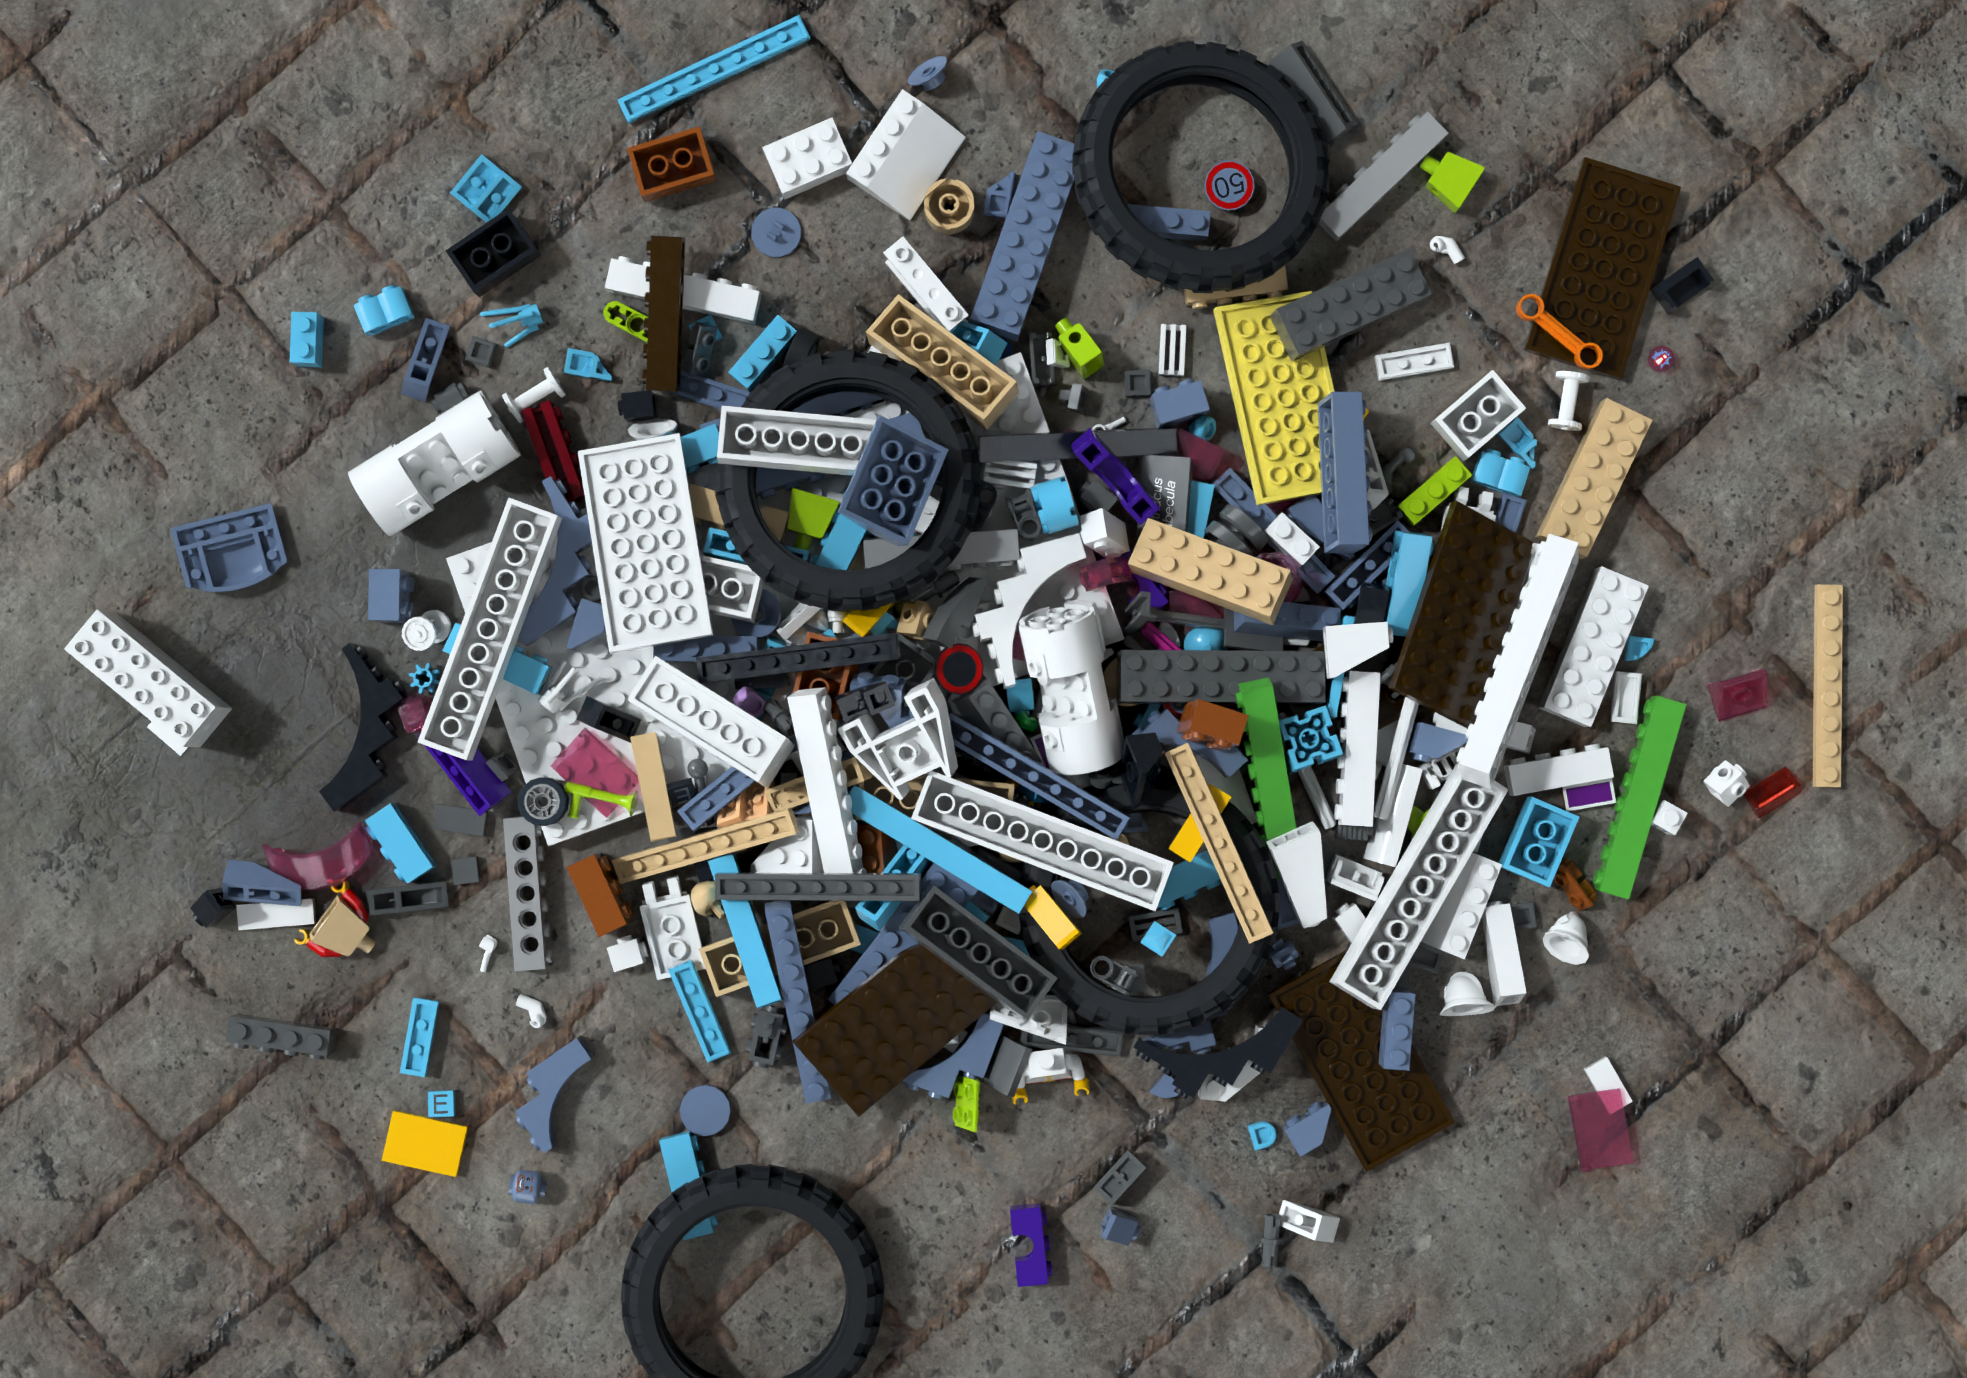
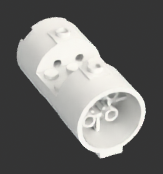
(432, 463)
(1079, 719)

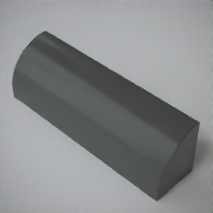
(1322, 99)

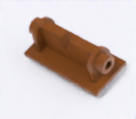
(1579, 894)

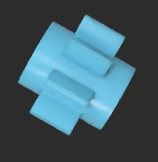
(420, 683)

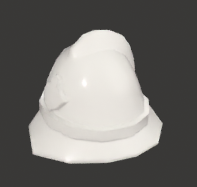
(652, 428)
(1568, 939)
(1465, 996)

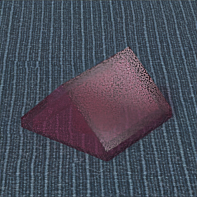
(1739, 694)

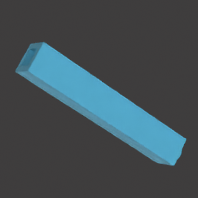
(749, 940)

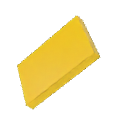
(425, 1143)

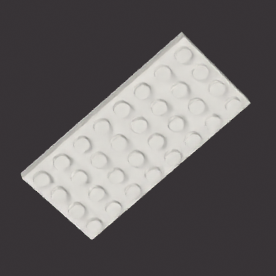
(645, 543)

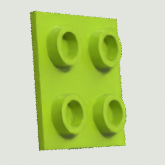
(966, 1109)

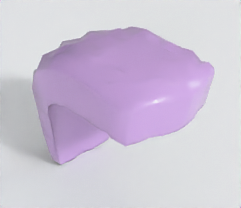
(749, 701)

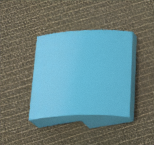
(485, 189)

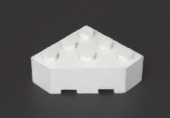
(792, 853)

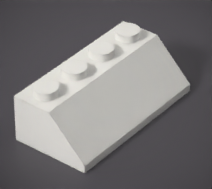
(1463, 907)

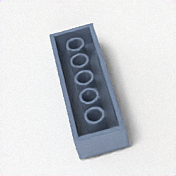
(1344, 472)

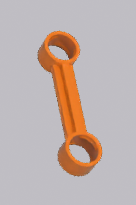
(1559, 332)

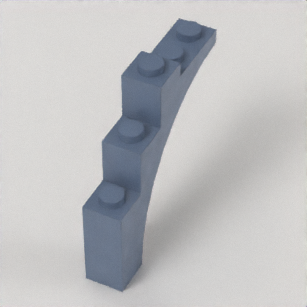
(553, 604)
(1201, 1038)

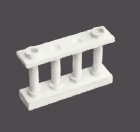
(924, 285)

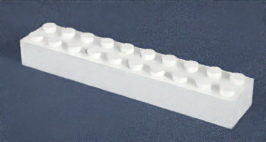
(490, 629)
(1518, 661)
(1042, 840)
(1417, 889)

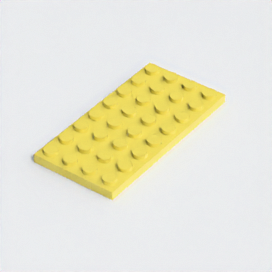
(1274, 400)

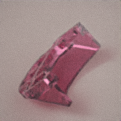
(324, 867)

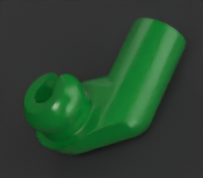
(1026, 723)

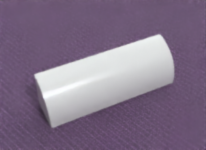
(1389, 834)

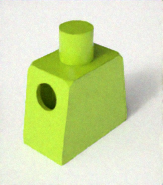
(1451, 178)
(1080, 348)
(810, 516)

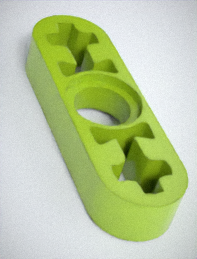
(617, 322)

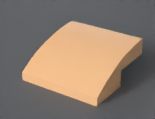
(746, 806)

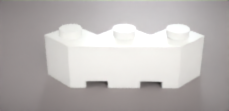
(1214, 1091)

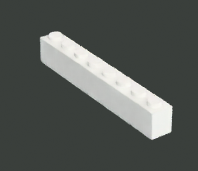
(825, 781)

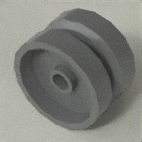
(1237, 531)

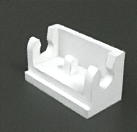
(1355, 877)

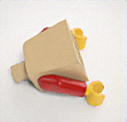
(340, 927)

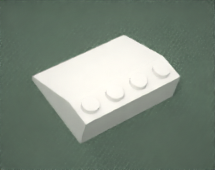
(905, 155)

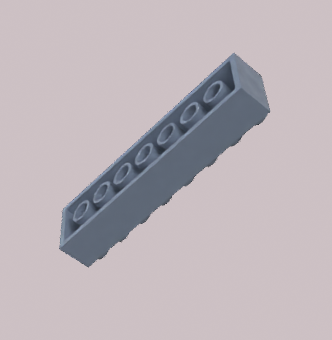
(1026, 238)
(892, 939)

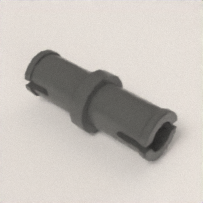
(780, 718)
(1271, 1240)

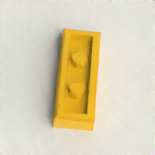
(1189, 838)

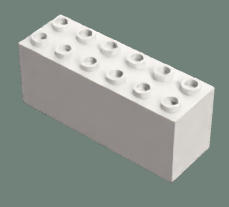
(148, 678)
(711, 722)

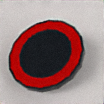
(958, 669)

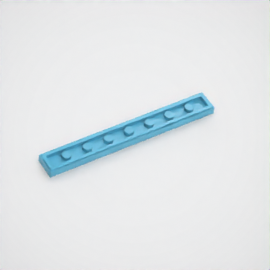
(714, 69)
(938, 849)

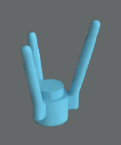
(527, 314)

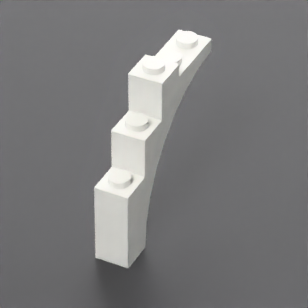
(999, 625)

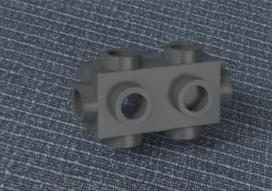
(768, 1027)

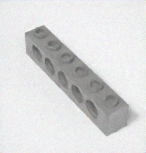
(515, 855)

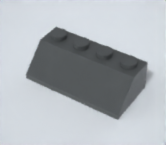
(987, 711)

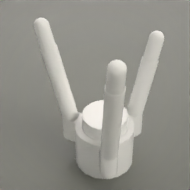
(553, 697)

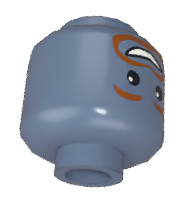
(527, 1187)

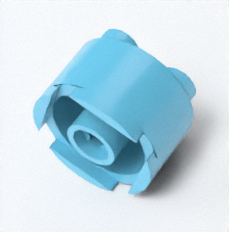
(1054, 505)

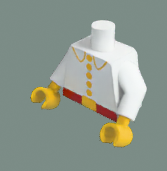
(1052, 1066)

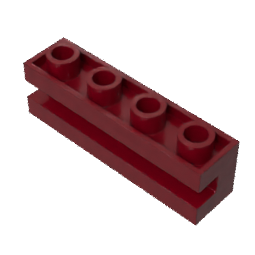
(553, 448)

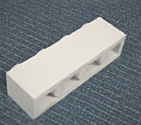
(1558, 771)

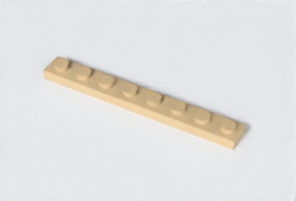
(1827, 685)
(1219, 843)
(706, 845)

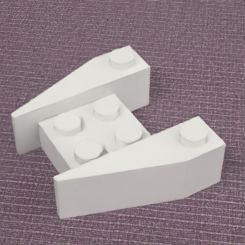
(908, 747)

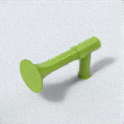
(579, 791)

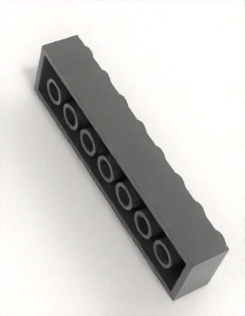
(1215, 675)

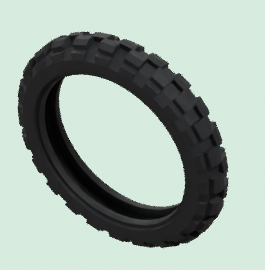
(1262, 88)
(929, 555)
(1178, 1010)
(745, 1187)

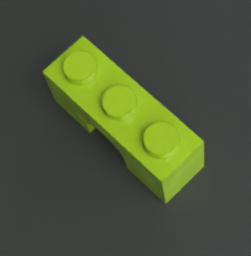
(1433, 491)

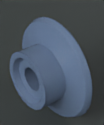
(929, 73)
(1070, 897)

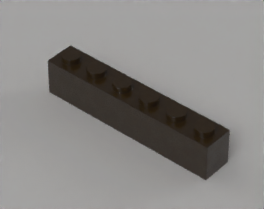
(664, 314)

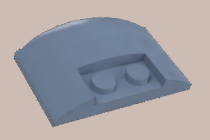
(230, 550)

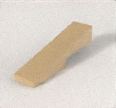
(653, 786)
(795, 791)

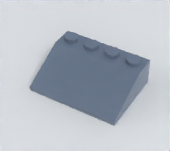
(892, 481)

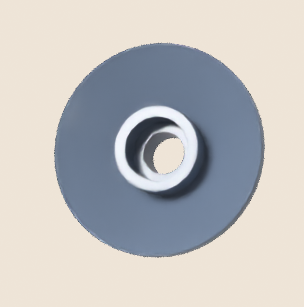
(767, 623)

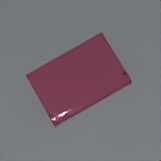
(594, 765)
(1600, 1129)

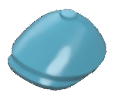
(1205, 639)

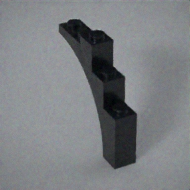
(375, 732)
(1191, 1070)

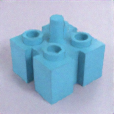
(1308, 739)

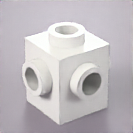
(1727, 782)

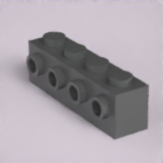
(281, 1035)

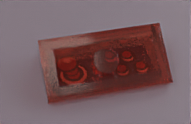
(1772, 792)

